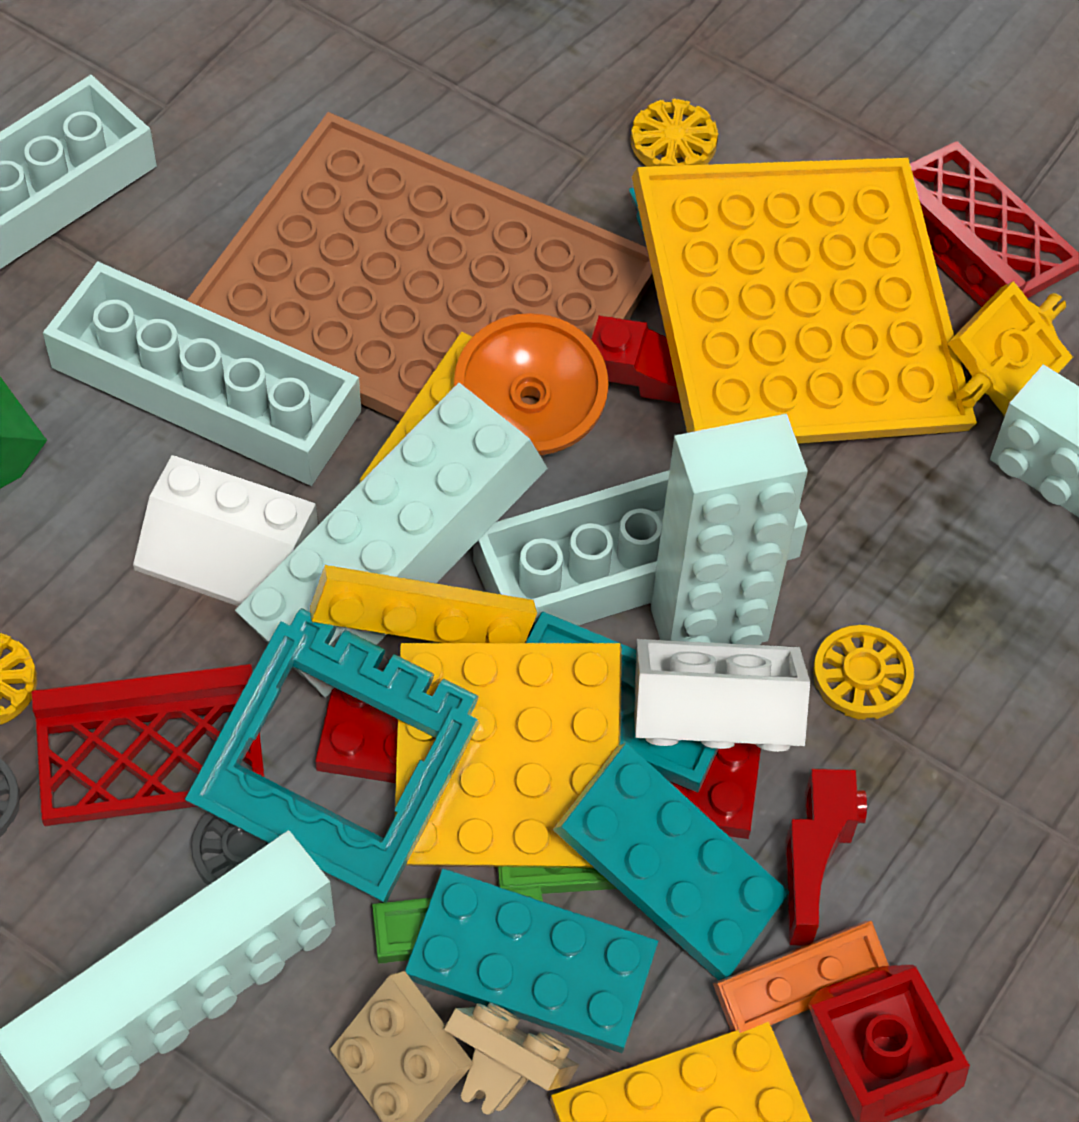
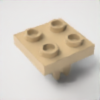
(401, 1053)
(507, 1056)

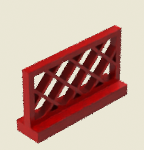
(958, 242)
(132, 703)

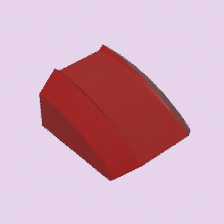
(888, 1043)

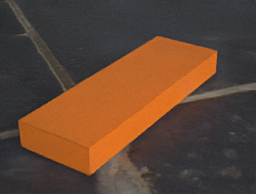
(791, 980)

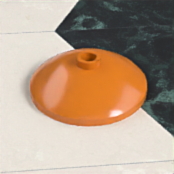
(543, 360)

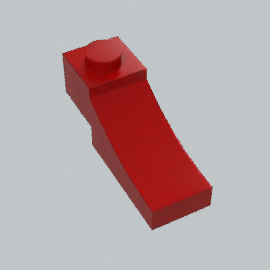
(636, 357)
(831, 818)

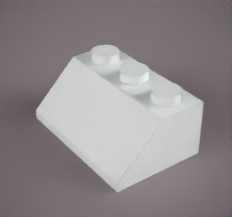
(218, 531)
(720, 694)

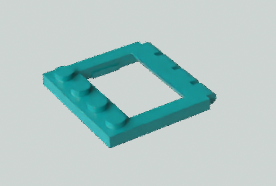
(271, 810)

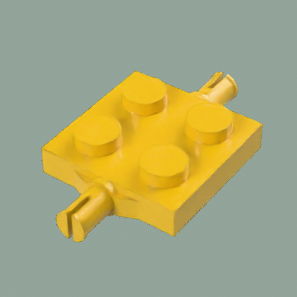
(1008, 345)

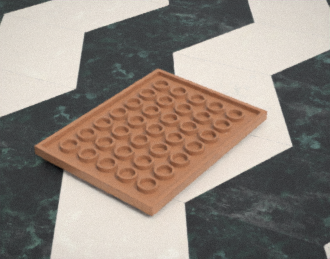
(393, 253)

